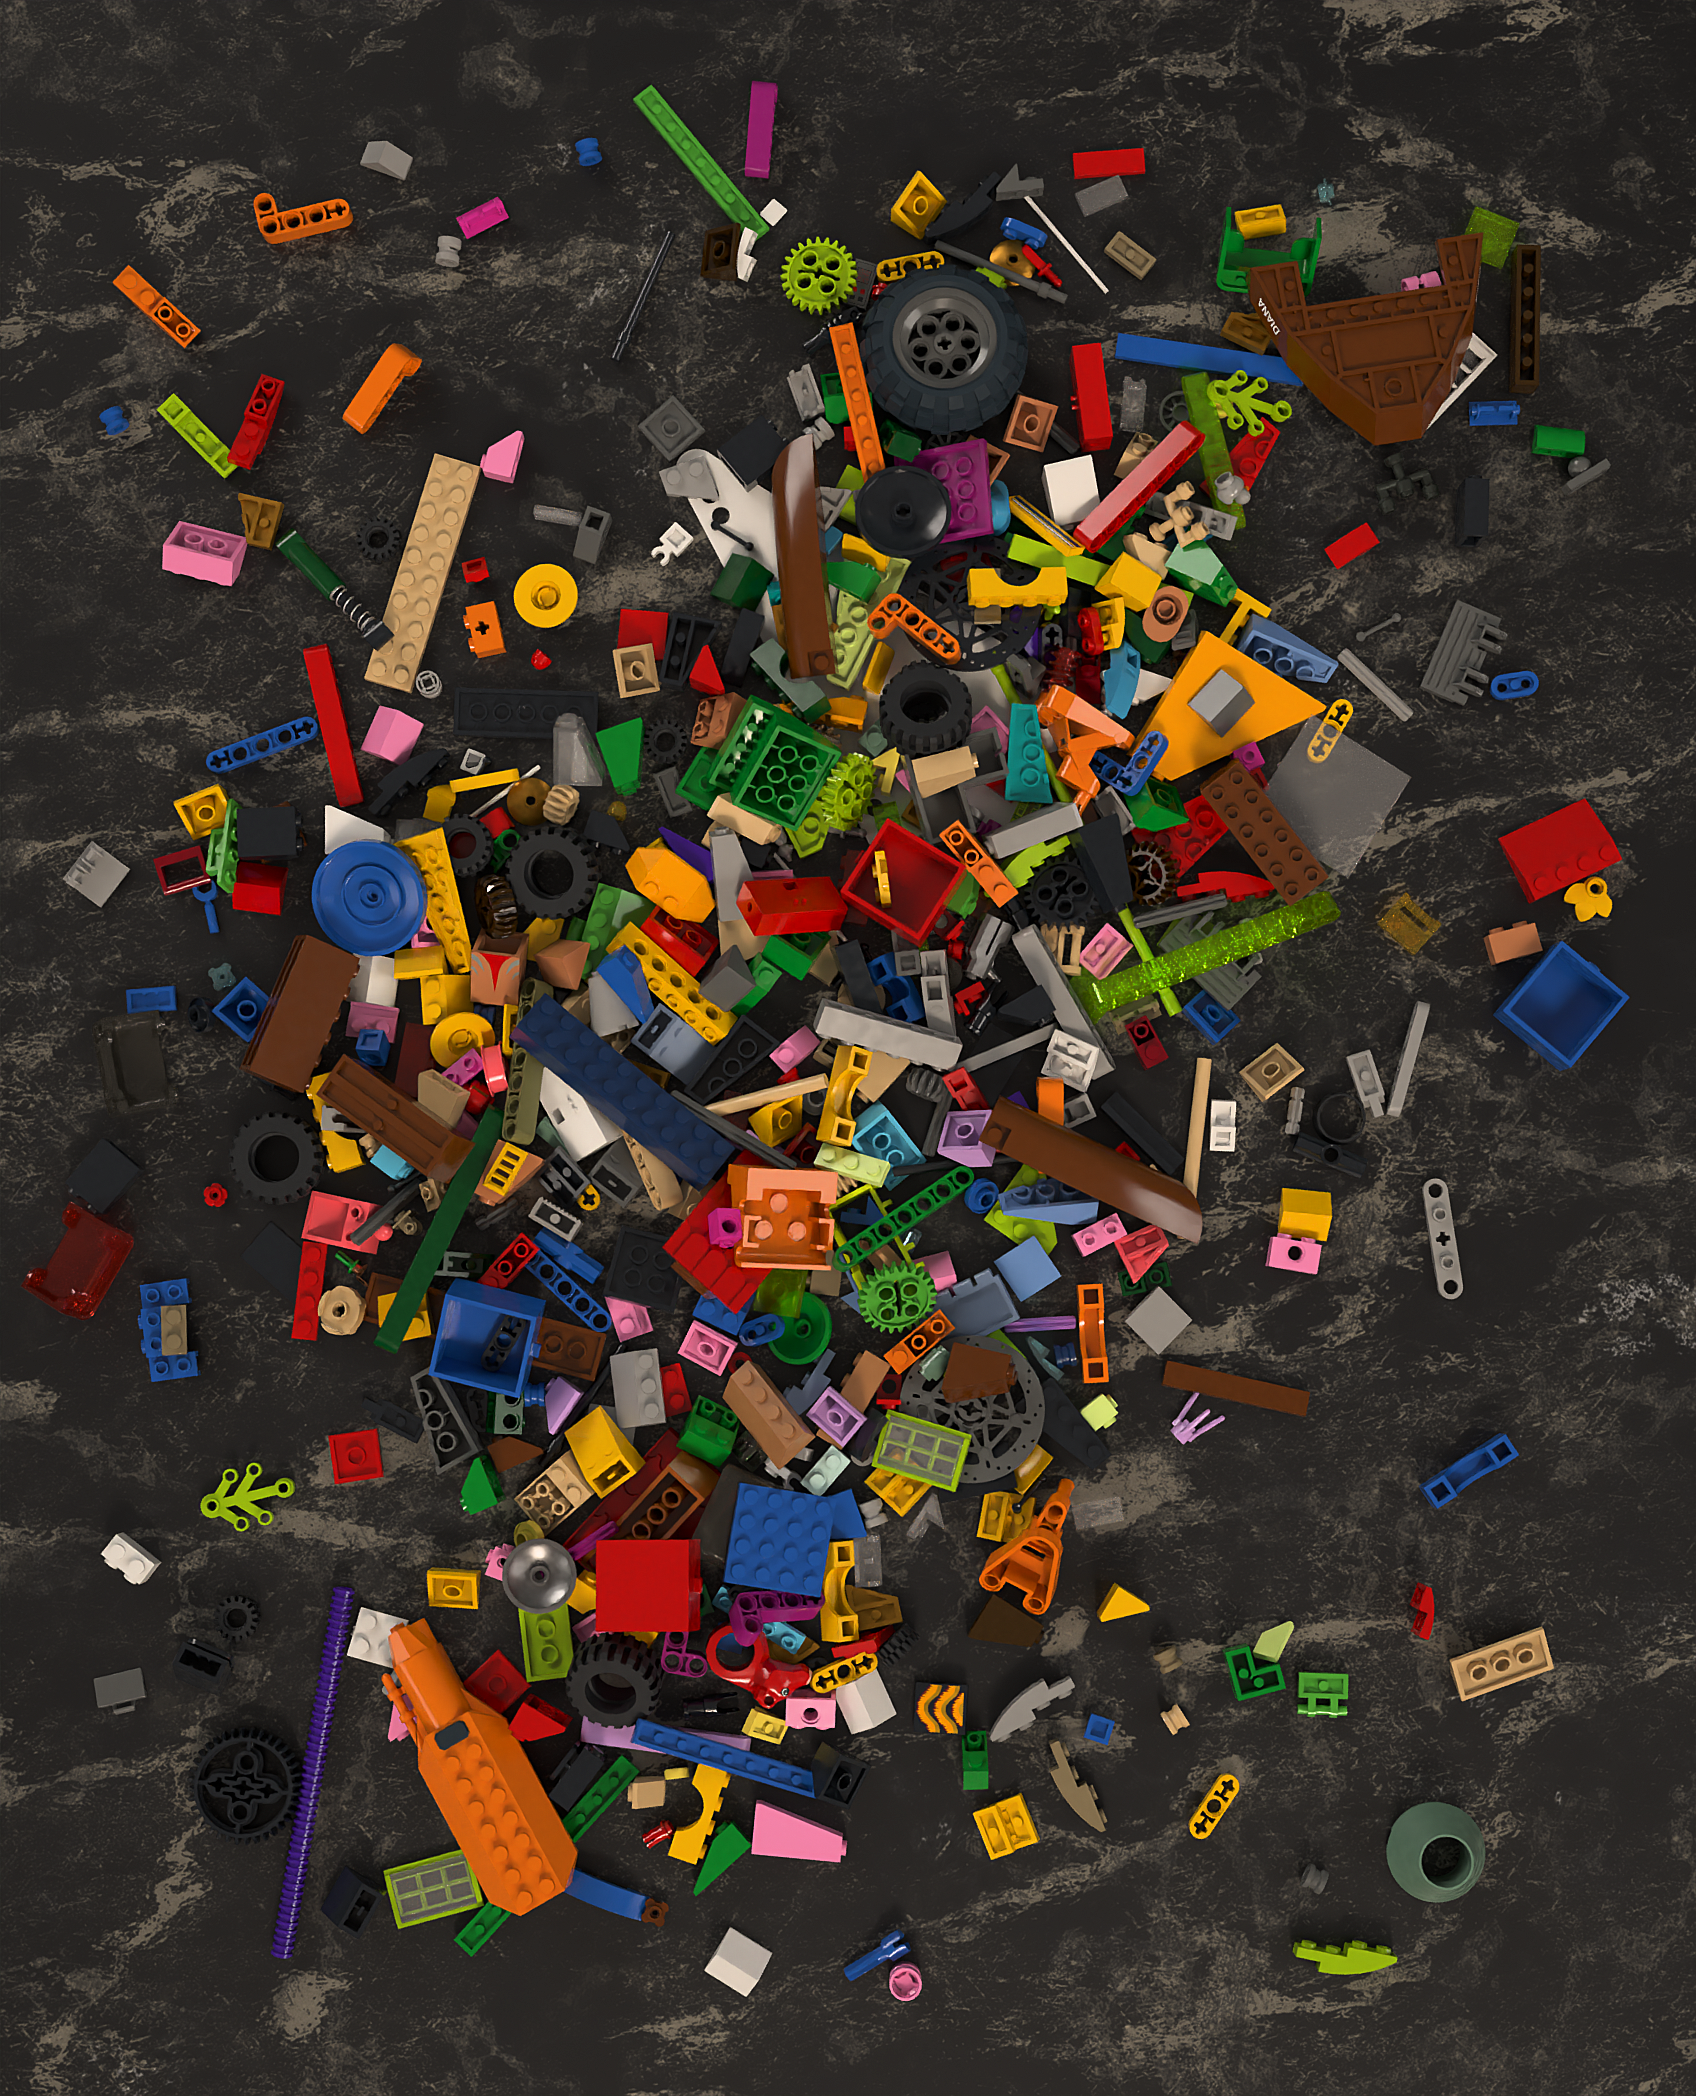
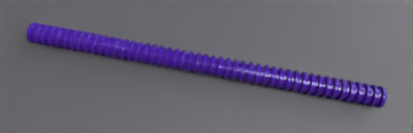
(313, 1773)

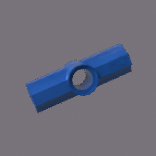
(568, 1255)

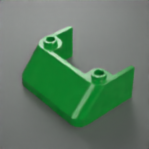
(1237, 260)

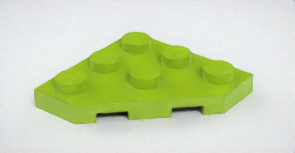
(813, 829)
(1019, 1228)

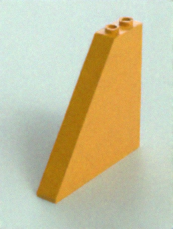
(1194, 741)

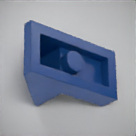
(854, 1215)

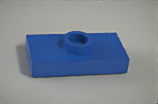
(151, 999)

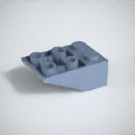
(673, 1044)

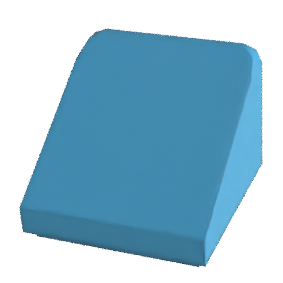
(832, 539)

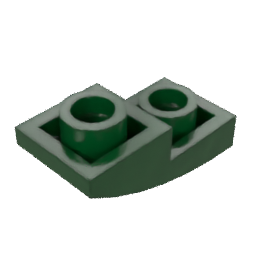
(1155, 1276)

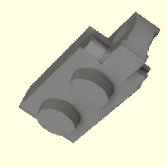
(1367, 1081)

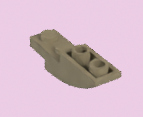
(1078, 1795)

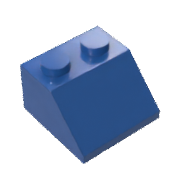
(719, 1315)

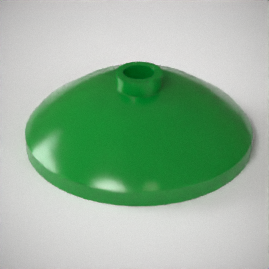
(795, 1344)

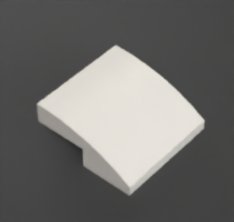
(1071, 1060)

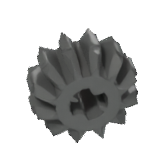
(926, 1084)

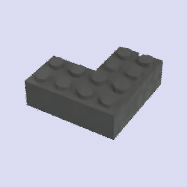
(947, 806)

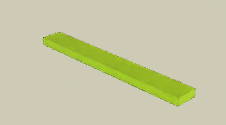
(1076, 566)

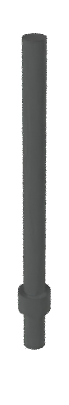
(1043, 290)

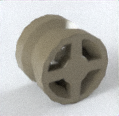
(1168, 1659)

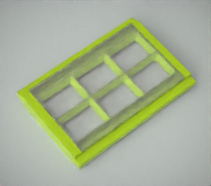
(922, 1450)
(432, 1888)

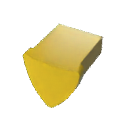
(439, 803)

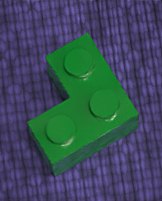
(1248, 1679)

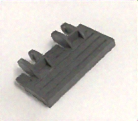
(1458, 653)
(1224, 983)

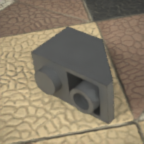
(592, 534)

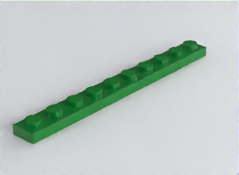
(576, 1823)

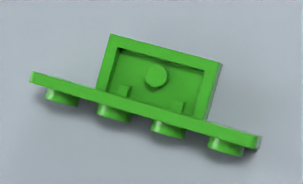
(223, 849)

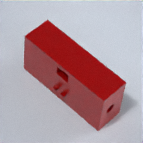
(1090, 397)
(791, 906)

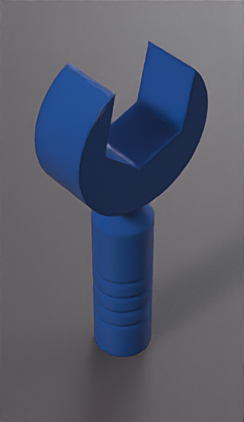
(209, 907)

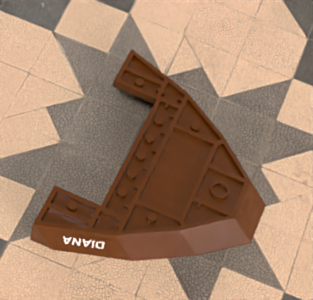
(1379, 357)

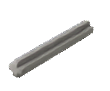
(1375, 684)

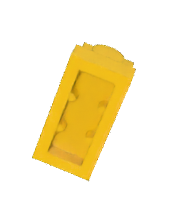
(1246, 605)

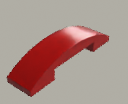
(966, 1091)

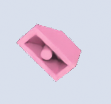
(503, 458)
(795, 1049)

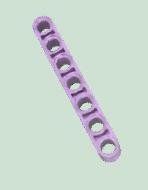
(621, 1737)

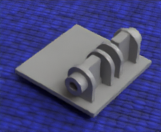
(96, 874)

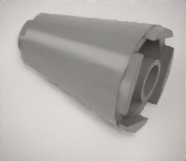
(607, 1009)

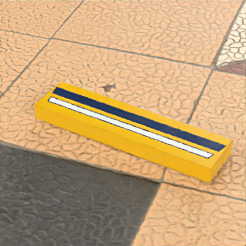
(1044, 527)

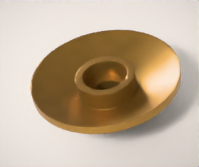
(1012, 248)
(516, 801)

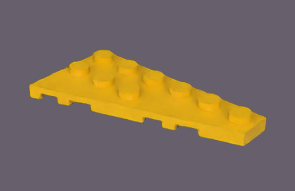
(444, 906)

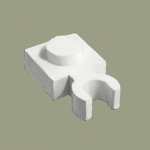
(674, 541)

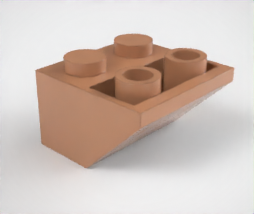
(716, 719)

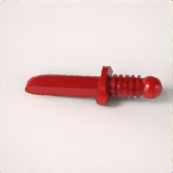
(1041, 266)

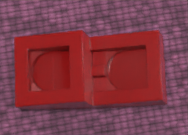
(1352, 545)

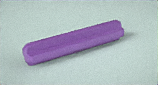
(1041, 1324)

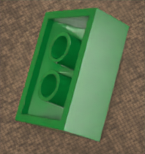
(481, 1487)

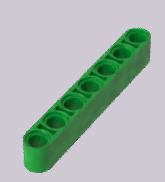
(892, 1223)

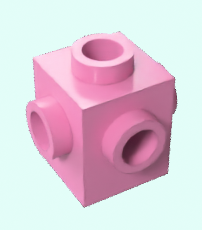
(494, 1559)

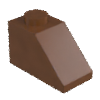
(512, 1451)

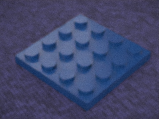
(779, 1540)

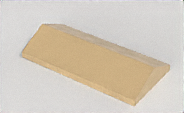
(1501, 1664)

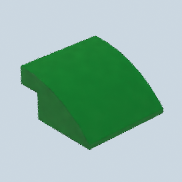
(773, 764)

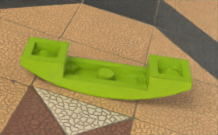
(197, 434)

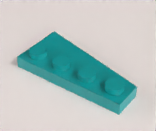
(1026, 758)

